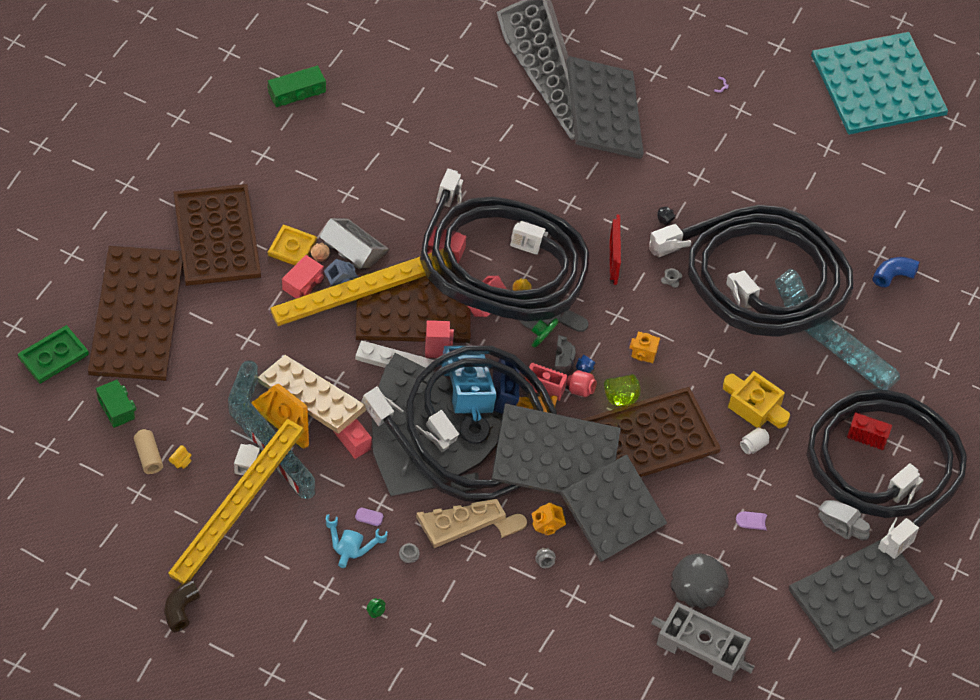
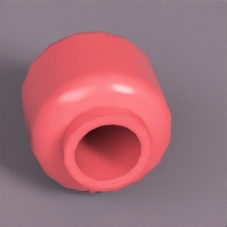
(581, 383)

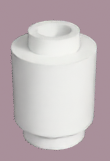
(754, 441)

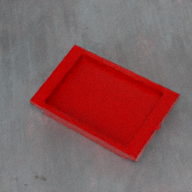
(615, 250)

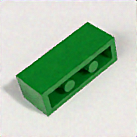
(296, 86)

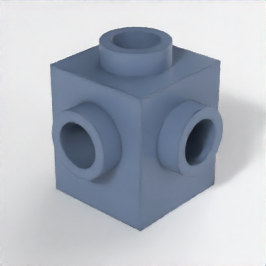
(340, 272)

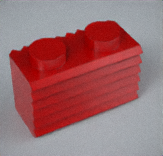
(869, 431)

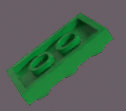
(53, 354)

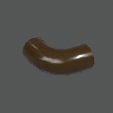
(176, 603)

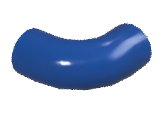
(893, 267)

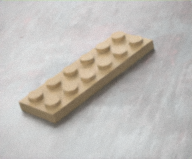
(324, 400)

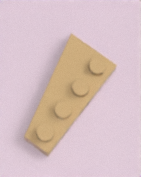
(450, 524)

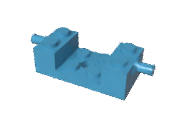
(471, 387)

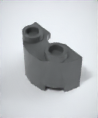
(564, 356)

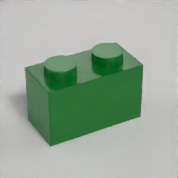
(116, 403)

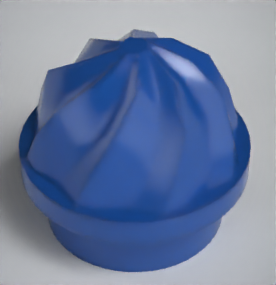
(585, 364)

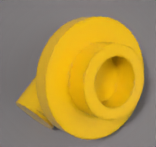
(180, 457)

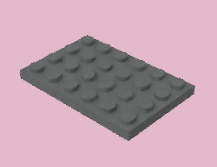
(604, 107)
(550, 449)
(860, 595)

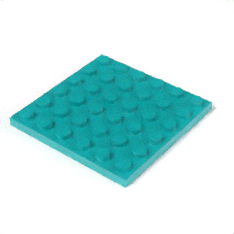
(879, 83)

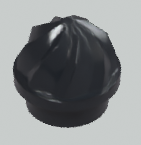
(665, 215)

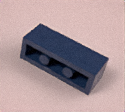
(506, 389)

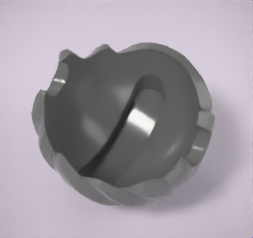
(699, 580)

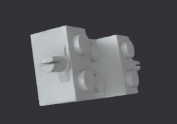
(723, 650)

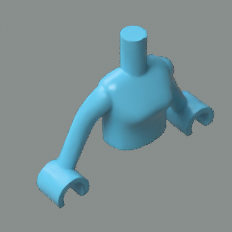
(350, 542)

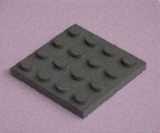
(613, 508)

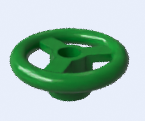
(542, 330)

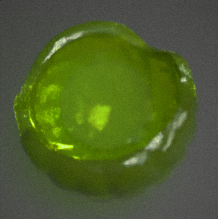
(622, 390)

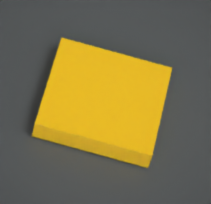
(291, 245)

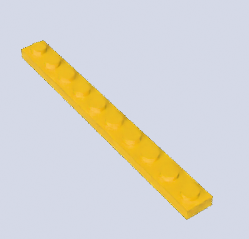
(350, 290)
(236, 502)

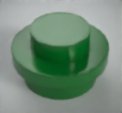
(376, 607)

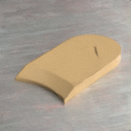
(511, 524)

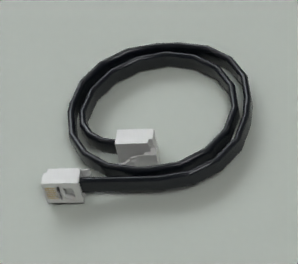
(440, 426)
(903, 483)

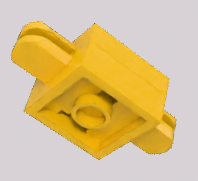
(762, 393)

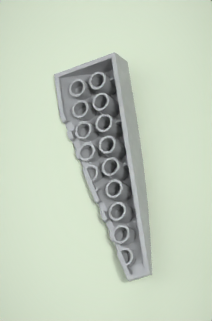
(538, 44)

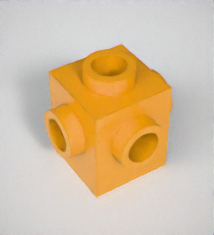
(644, 347)
(548, 519)

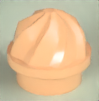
(320, 252)

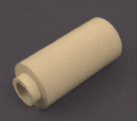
(148, 451)

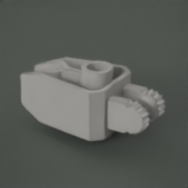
(844, 520)

